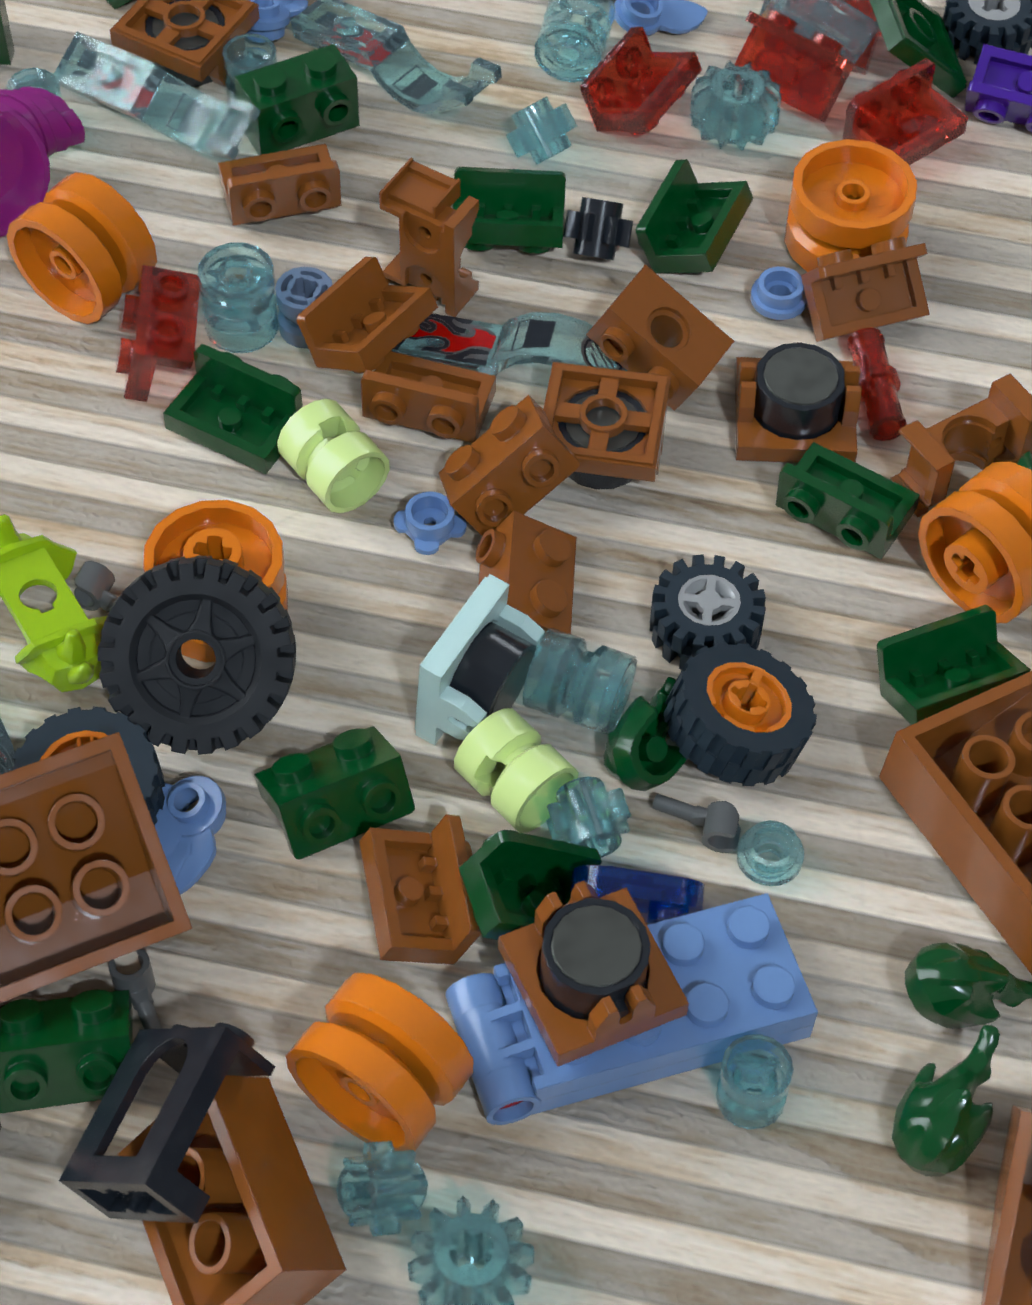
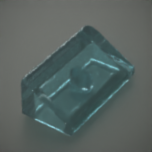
(831, 18)

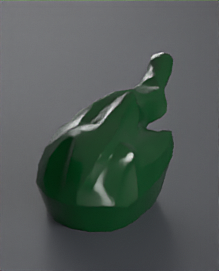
(637, 744)
(958, 985)
(937, 1120)

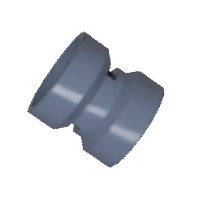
(294, 293)

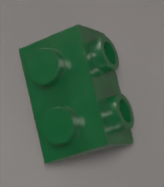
(514, 207)
(691, 221)
(234, 408)
(845, 500)
(944, 663)
(336, 790)
(515, 875)
(62, 1048)

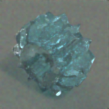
(735, 105)
(476, 1239)

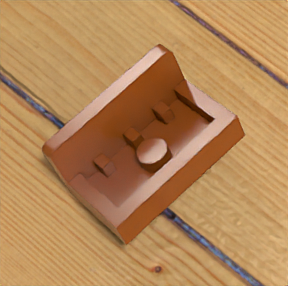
(280, 184)
(866, 290)
(362, 318)
(428, 396)
(507, 467)
(536, 564)
(419, 892)

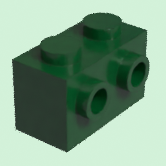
(300, 100)

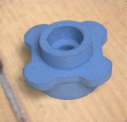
(429, 509)

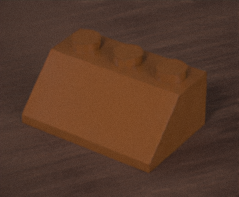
(263, 1224)

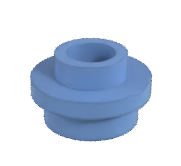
(779, 293)

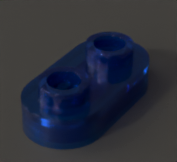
(653, 893)

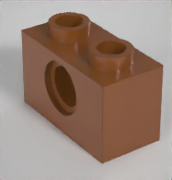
(660, 334)

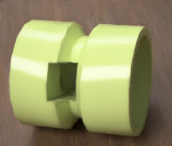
(333, 455)
(513, 767)

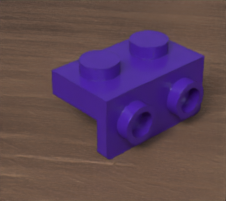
(1001, 87)

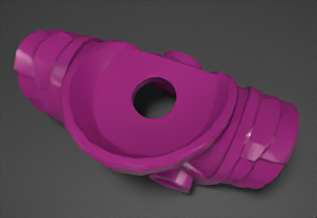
(31, 130)

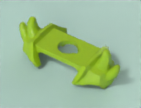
(59, 641)

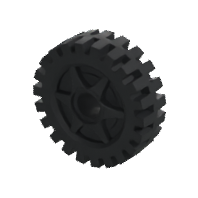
(186, 704)

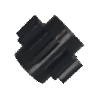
(598, 228)

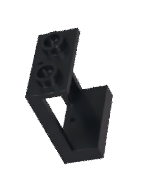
(149, 1183)

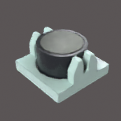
(475, 664)

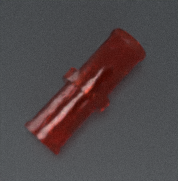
(878, 384)

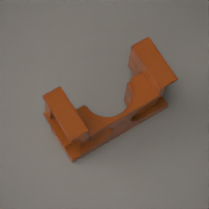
(431, 234)
(981, 434)

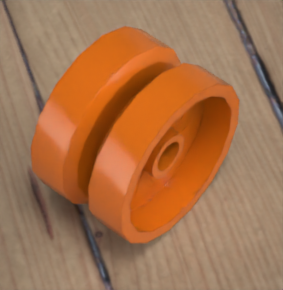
(848, 199)
(81, 247)
(224, 532)
(982, 541)
(380, 1062)

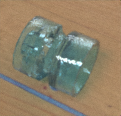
(574, 37)
(238, 297)
(579, 681)

